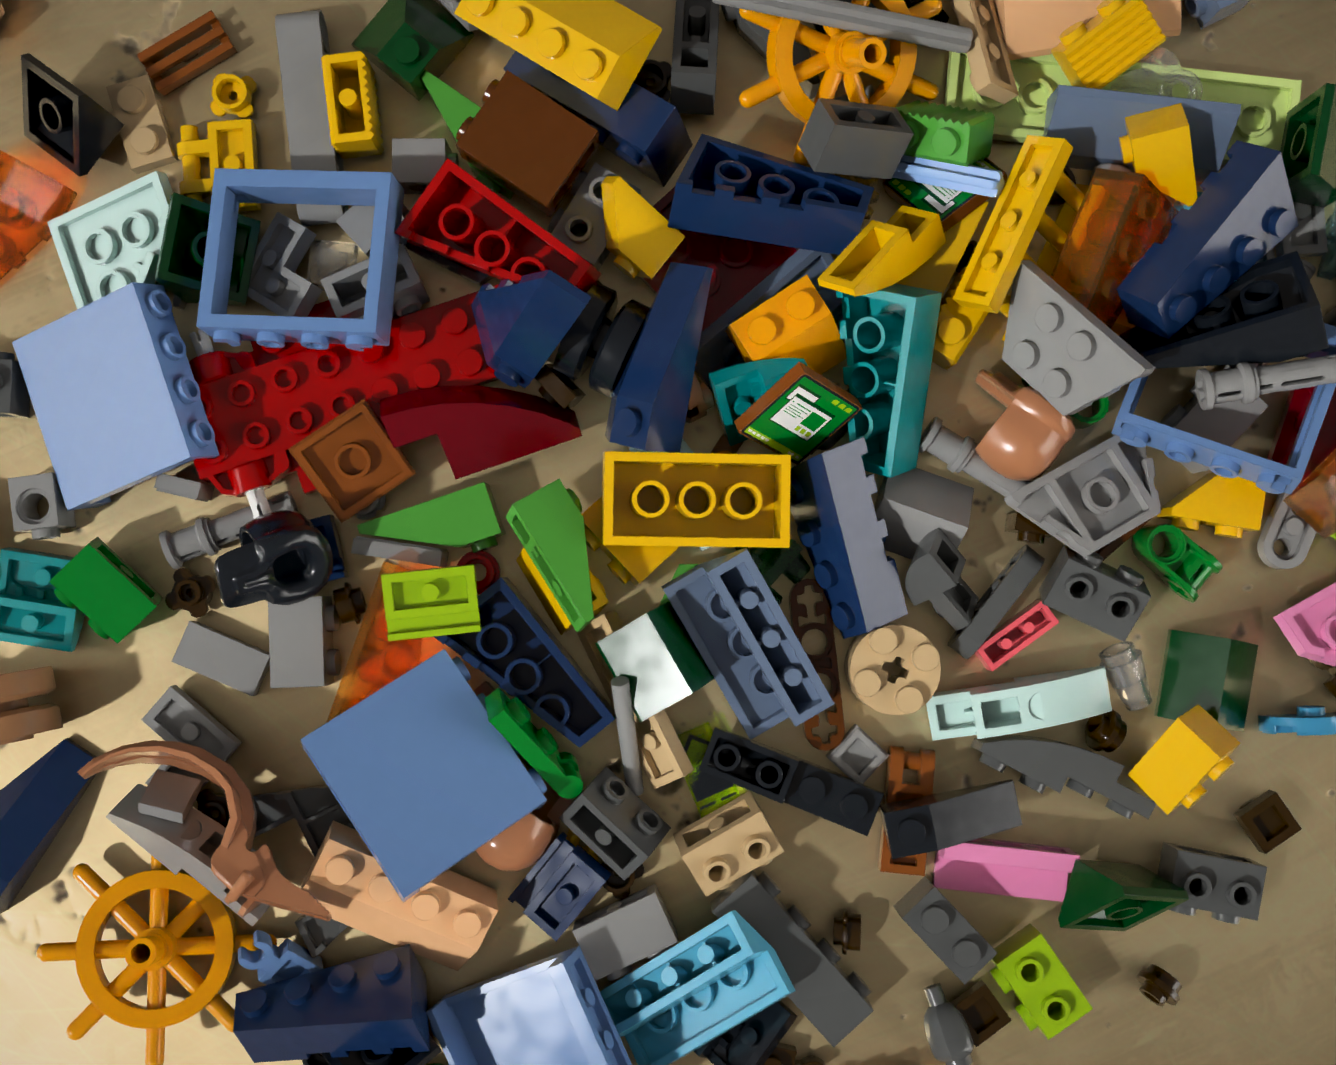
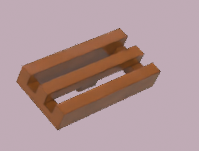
(179, 39)

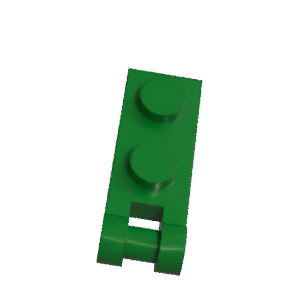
(534, 745)

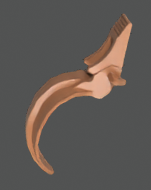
(233, 863)

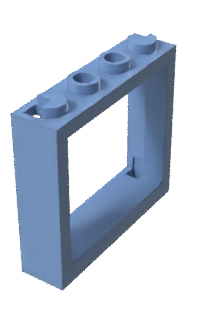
(312, 188)
(1223, 459)

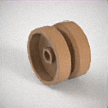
(19, 720)

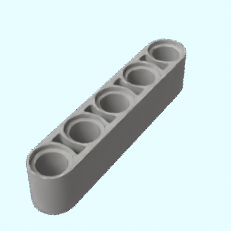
(301, 44)

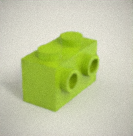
(1039, 981)

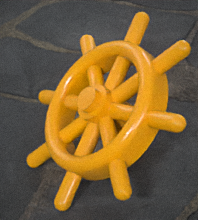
(842, 57)
(154, 949)

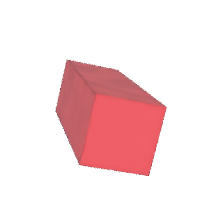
(1016, 634)

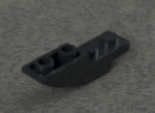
(791, 780)

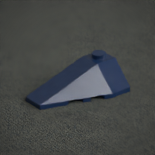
(525, 323)
(658, 376)
(34, 812)

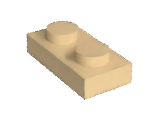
(145, 125)

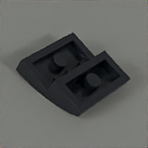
(751, 1040)

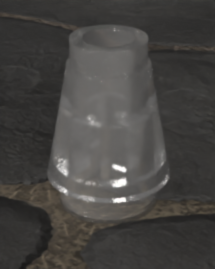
(1127, 674)

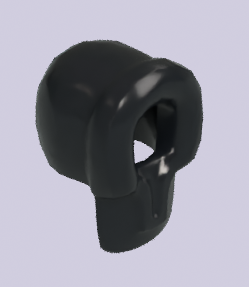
(278, 561)

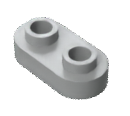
(1291, 530)

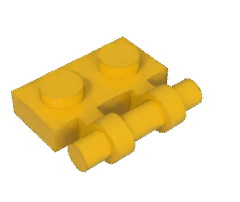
(229, 145)

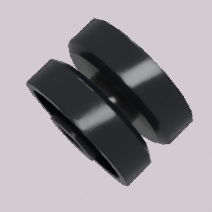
(600, 339)

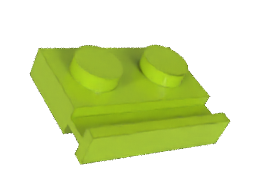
(431, 602)

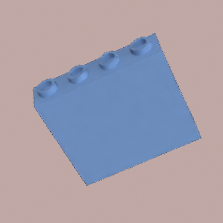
(114, 394)
(423, 772)
(530, 1017)

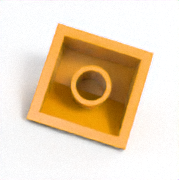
(790, 326)

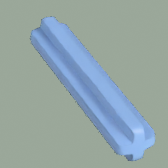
(951, 176)

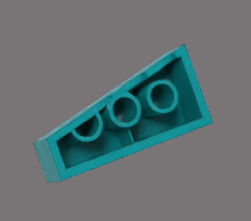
(889, 370)

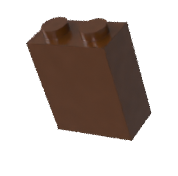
(527, 142)

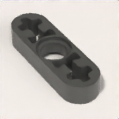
(997, 601)

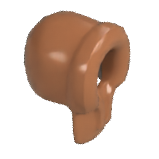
(1026, 434)
(529, 837)

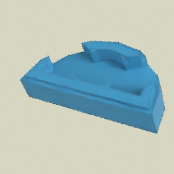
(1307, 721)

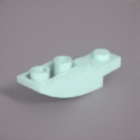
(1019, 705)

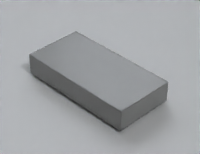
(400, 551)
(222, 658)

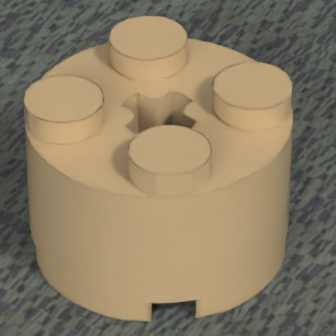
(901, 693)

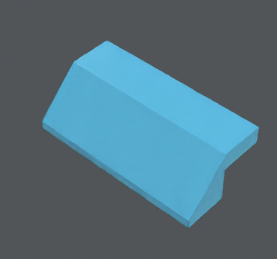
(696, 991)

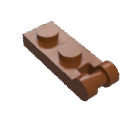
(896, 791)

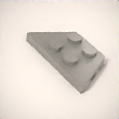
(1063, 345)
(1092, 496)

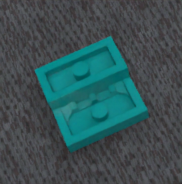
(742, 385)
(28, 603)

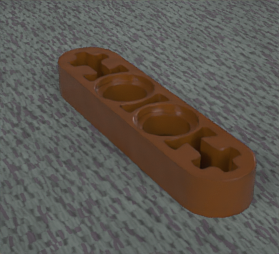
(823, 662)

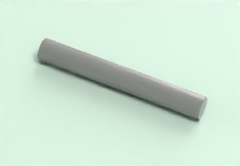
(627, 734)

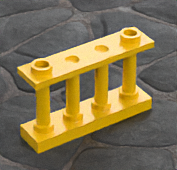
(1015, 220)

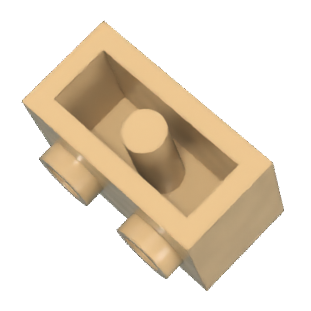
(728, 844)

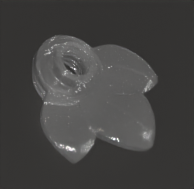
(1158, 76)

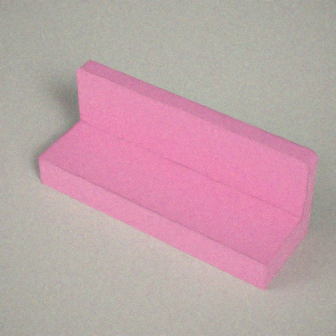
(1005, 868)

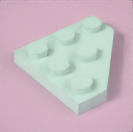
(113, 238)

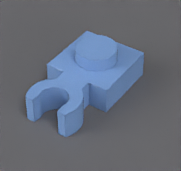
(276, 962)

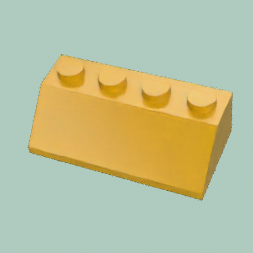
(582, 41)

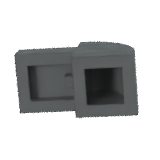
(937, 578)

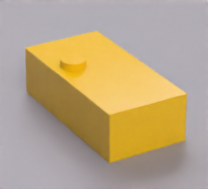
(696, 499)

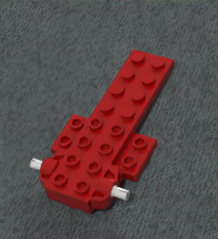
(281, 395)

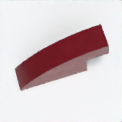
(478, 424)

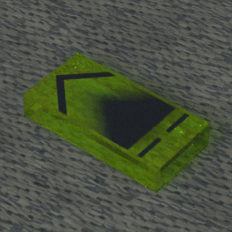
(707, 790)

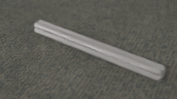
(865, 20)

